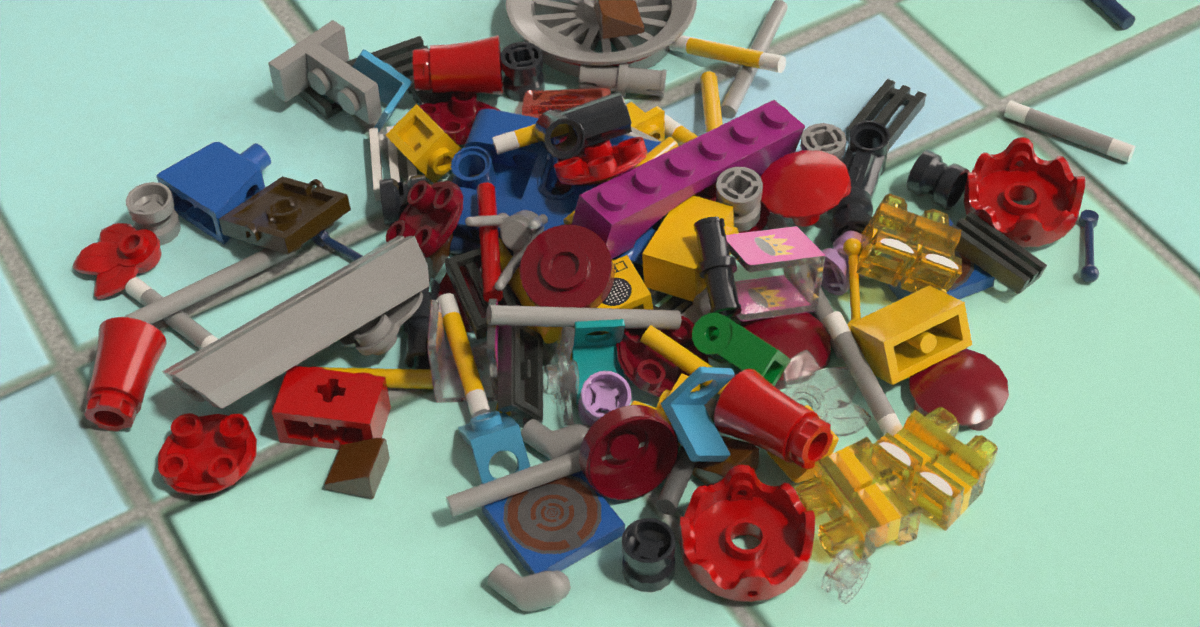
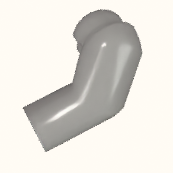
(556, 442)
(531, 591)

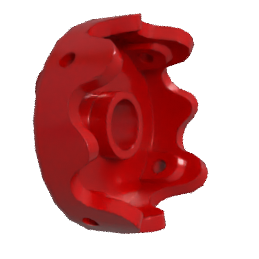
(1022, 176)
(746, 507)

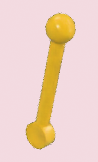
(852, 248)

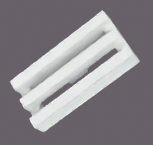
(376, 141)

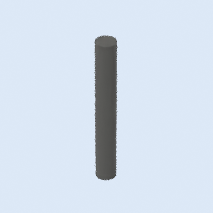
(679, 475)

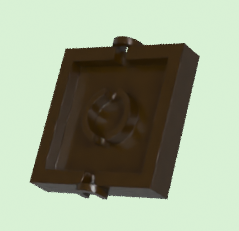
(285, 214)

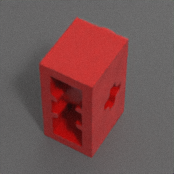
(330, 407)

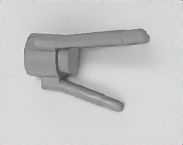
(516, 234)

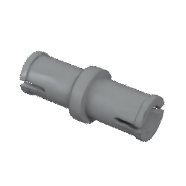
(623, 79)

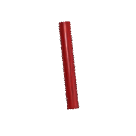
(489, 242)

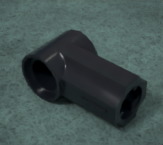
(587, 125)
(867, 154)

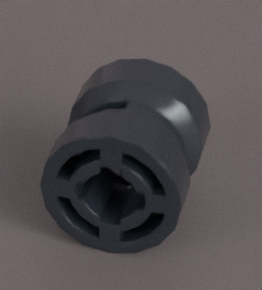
(522, 69)
(936, 179)
(395, 196)
(850, 214)
(648, 555)

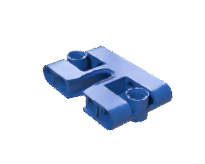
(522, 178)

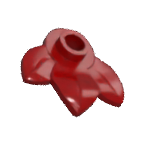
(118, 257)

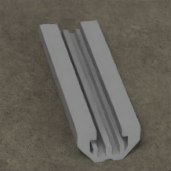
(303, 324)

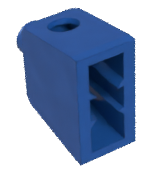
(214, 183)

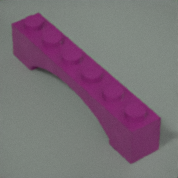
(637, 199)

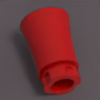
(460, 67)
(122, 370)
(771, 420)

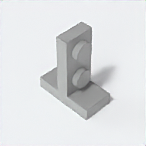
(322, 64)

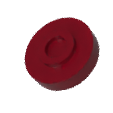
(567, 268)
(631, 469)

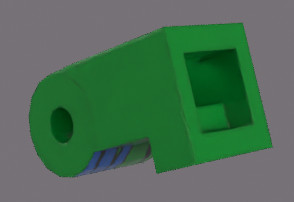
(731, 343)

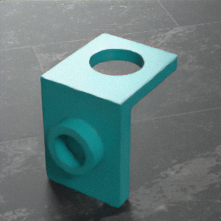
(596, 352)

